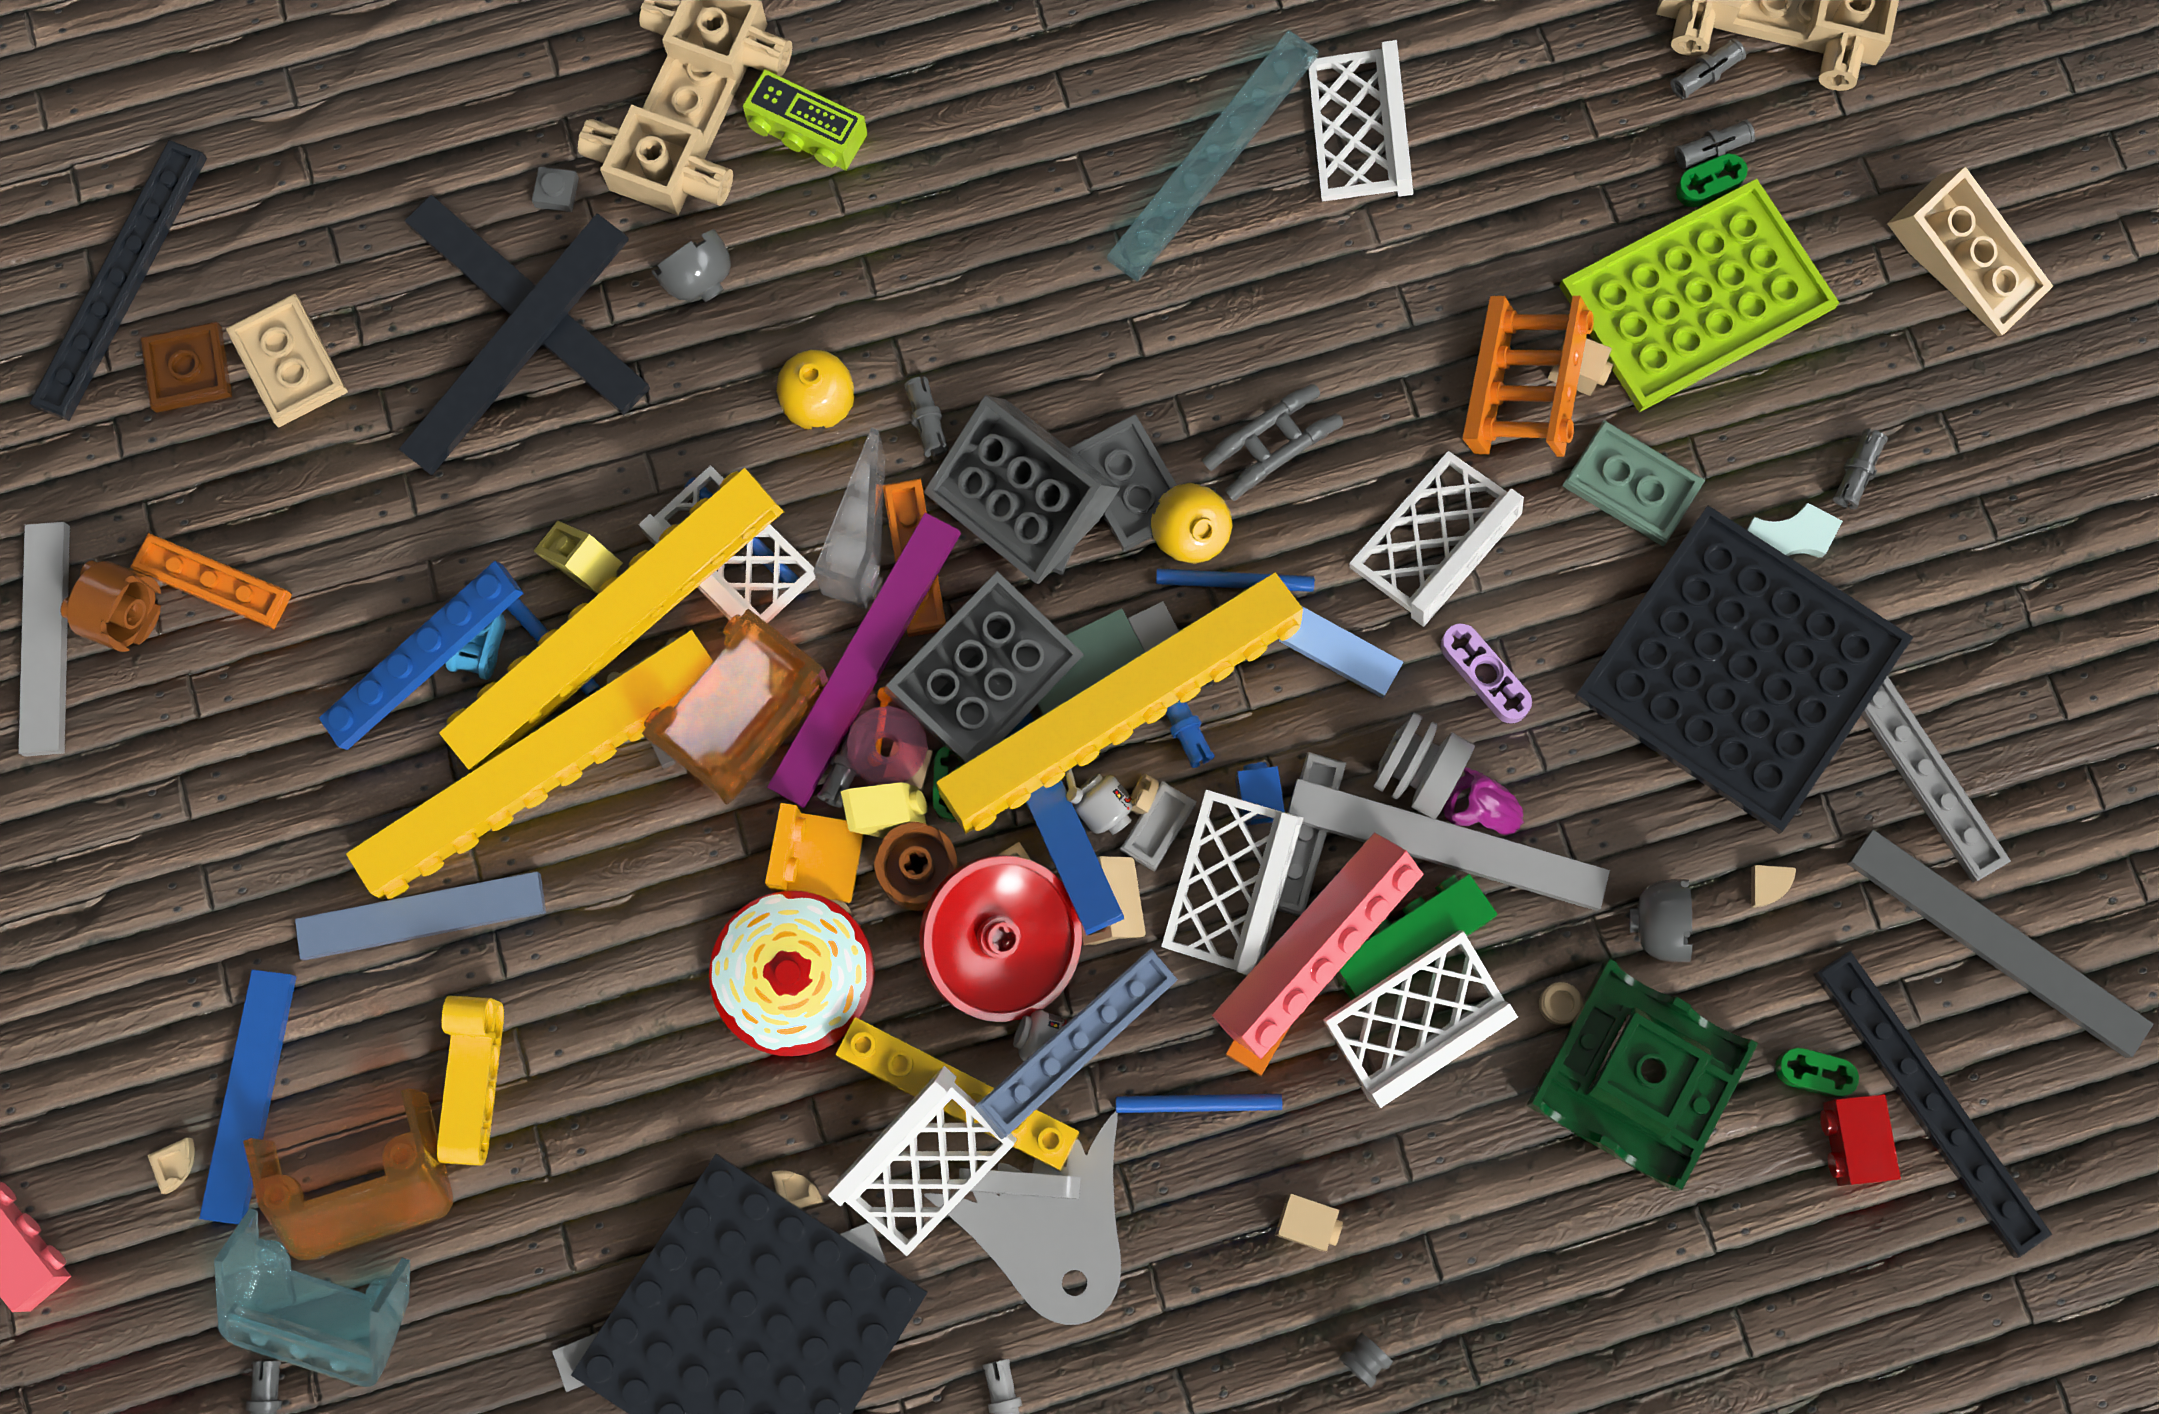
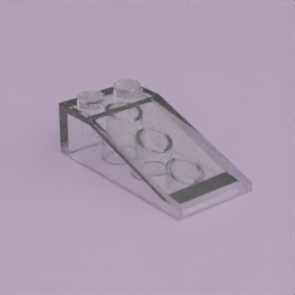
(852, 551)

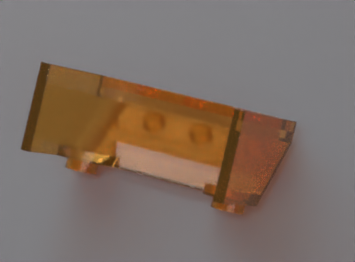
(408, 1196)

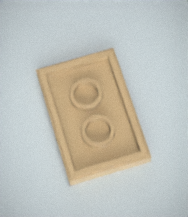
(286, 360)

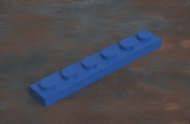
(421, 655)

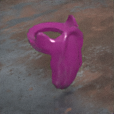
(1488, 804)

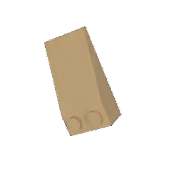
(1971, 250)

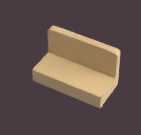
(1124, 884)

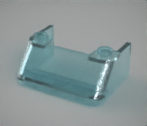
(304, 1317)

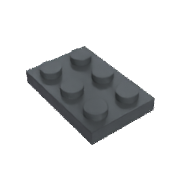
(1134, 465)

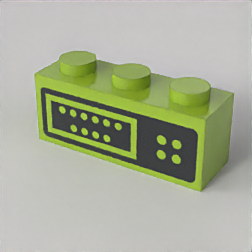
(805, 120)

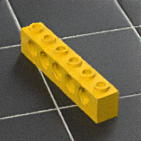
(913, 1069)

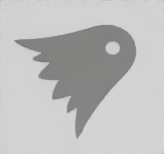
(1046, 1237)

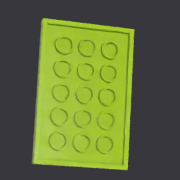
(1700, 294)

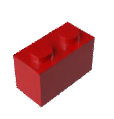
(1860, 1140)

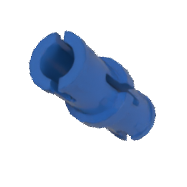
(1187, 730)

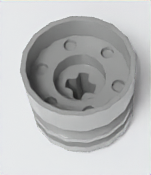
(1424, 765)

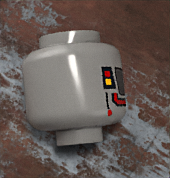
(1104, 804)
(1035, 1031)

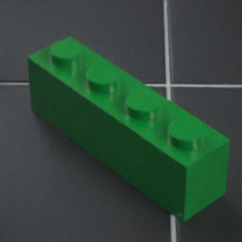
(1424, 926)

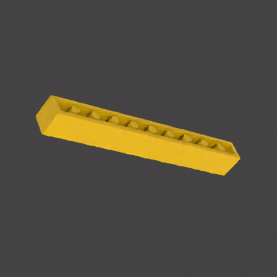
(611, 620)
(1120, 703)
(527, 771)

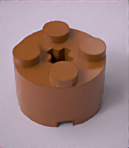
(112, 605)
(894, 860)

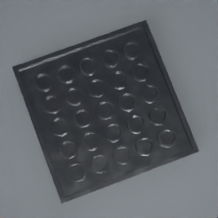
(1744, 669)
(748, 1311)

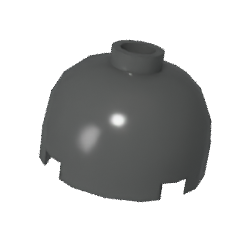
(695, 269)
(1664, 920)

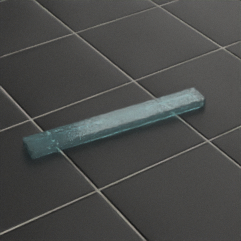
(1212, 156)

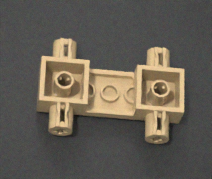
(1840, 29)
(665, 144)

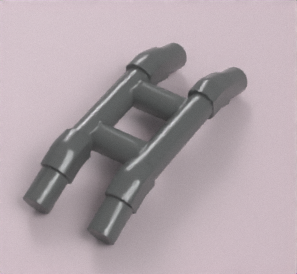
(1265, 460)

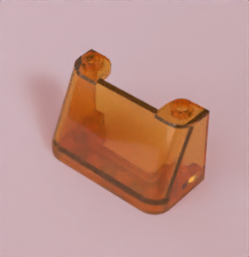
(738, 707)

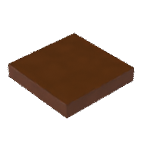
(186, 367)

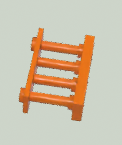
(1496, 356)

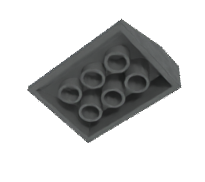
(1020, 488)
(983, 670)

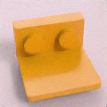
(813, 855)

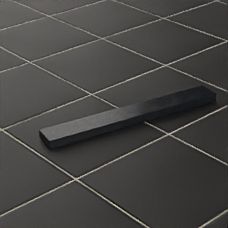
(118, 281)
(509, 288)
(514, 344)
(1933, 1105)

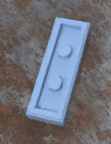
(1344, 653)

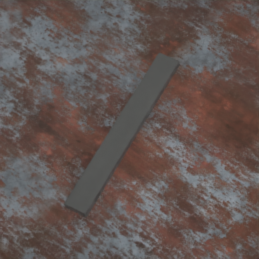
(2000, 944)

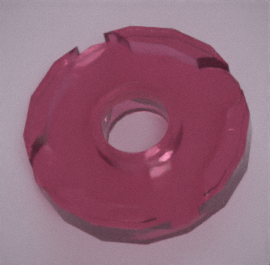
(893, 724)

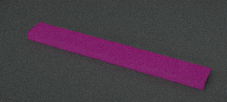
(864, 660)

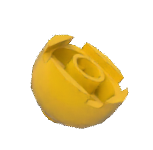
(815, 389)
(1191, 523)

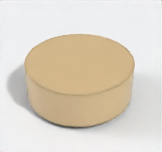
(1560, 1003)

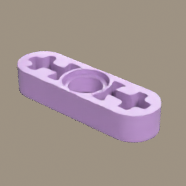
(1487, 656)

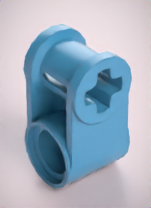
(482, 648)

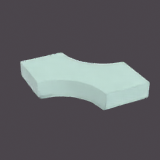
(1805, 533)

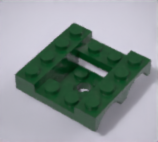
(1642, 1123)

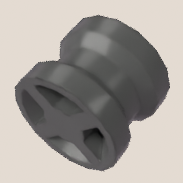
(1365, 1360)

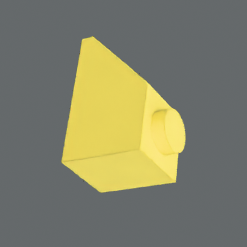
(578, 556)
(883, 807)

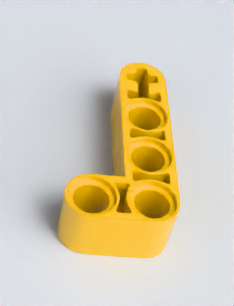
(470, 1078)

